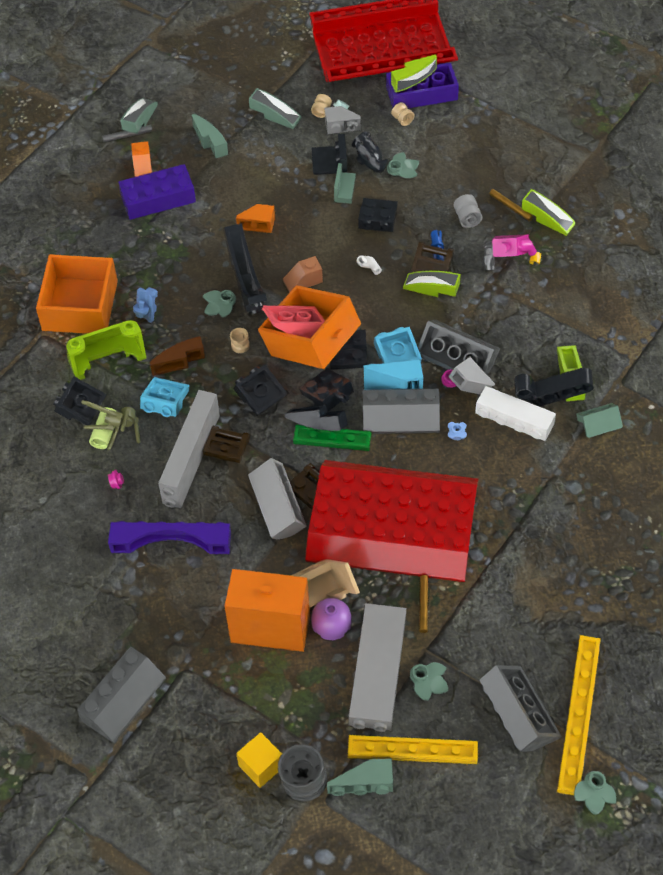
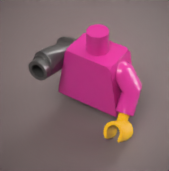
(509, 246)

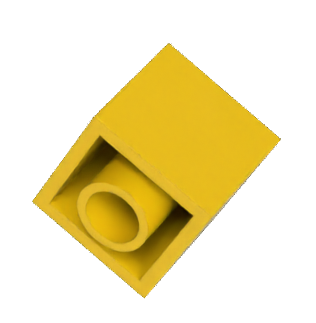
(259, 759)

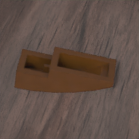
(178, 356)

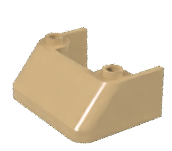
(328, 580)

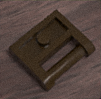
(424, 263)
(225, 448)
(303, 487)

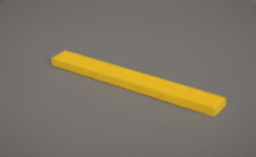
(579, 714)

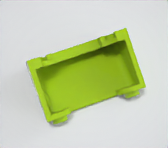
(105, 342)

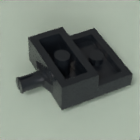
(327, 389)

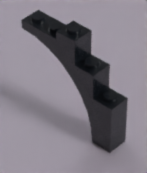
(241, 262)

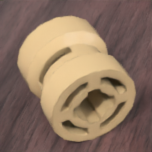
(322, 101)
(403, 114)
(239, 340)

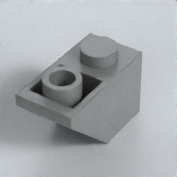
(341, 120)
(470, 377)

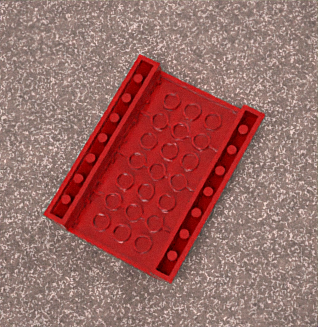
(378, 37)
(392, 520)

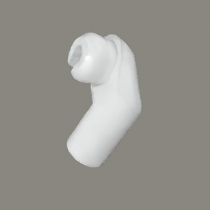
(369, 262)

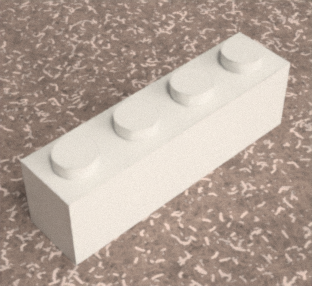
(515, 413)

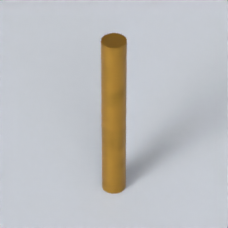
(511, 205)
(423, 623)

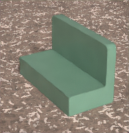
(344, 186)
(600, 419)

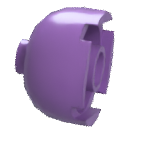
(331, 618)

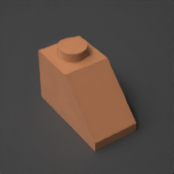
(304, 274)

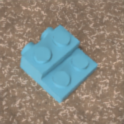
(397, 346)
(163, 397)

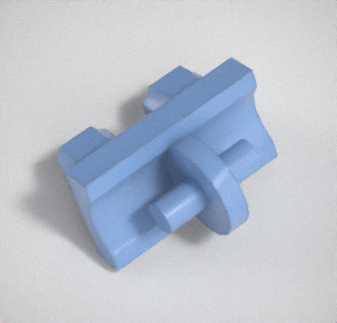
(145, 304)

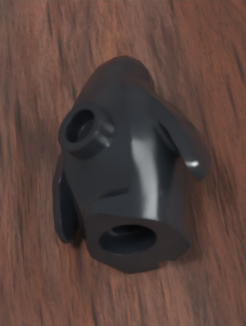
(369, 152)

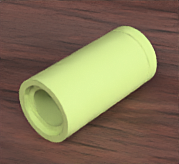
(101, 437)

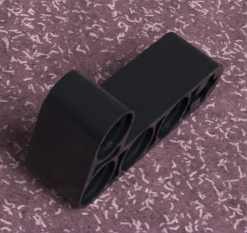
(553, 388)

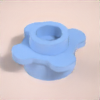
(457, 435)

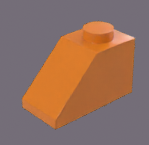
(141, 158)
(257, 218)

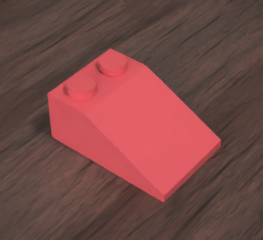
(295, 320)

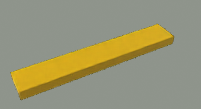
(413, 749)

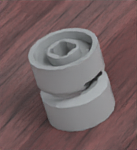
(467, 211)

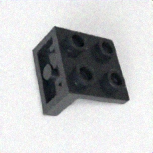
(326, 159)

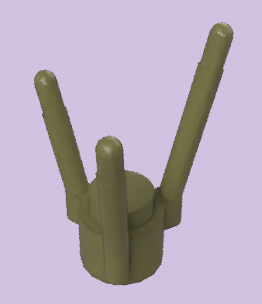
(112, 417)
(128, 418)

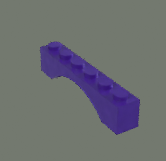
(129, 536)

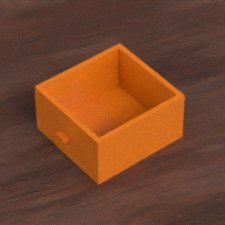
(76, 294)
(321, 348)
(268, 610)

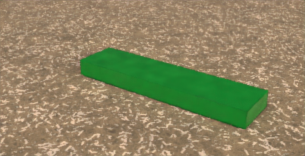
(335, 439)

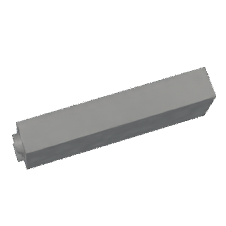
(188, 449)
(377, 667)

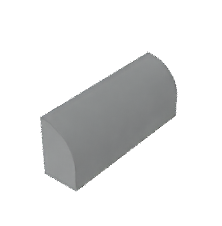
(276, 499)

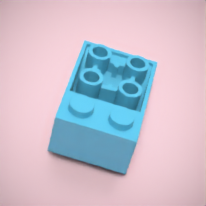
(393, 375)

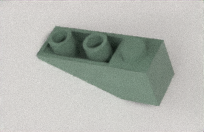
(367, 777)

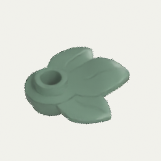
(403, 167)
(218, 302)
(431, 682)
(594, 795)

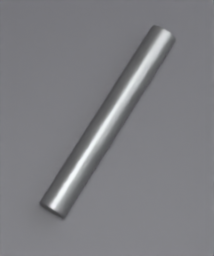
(123, 134)

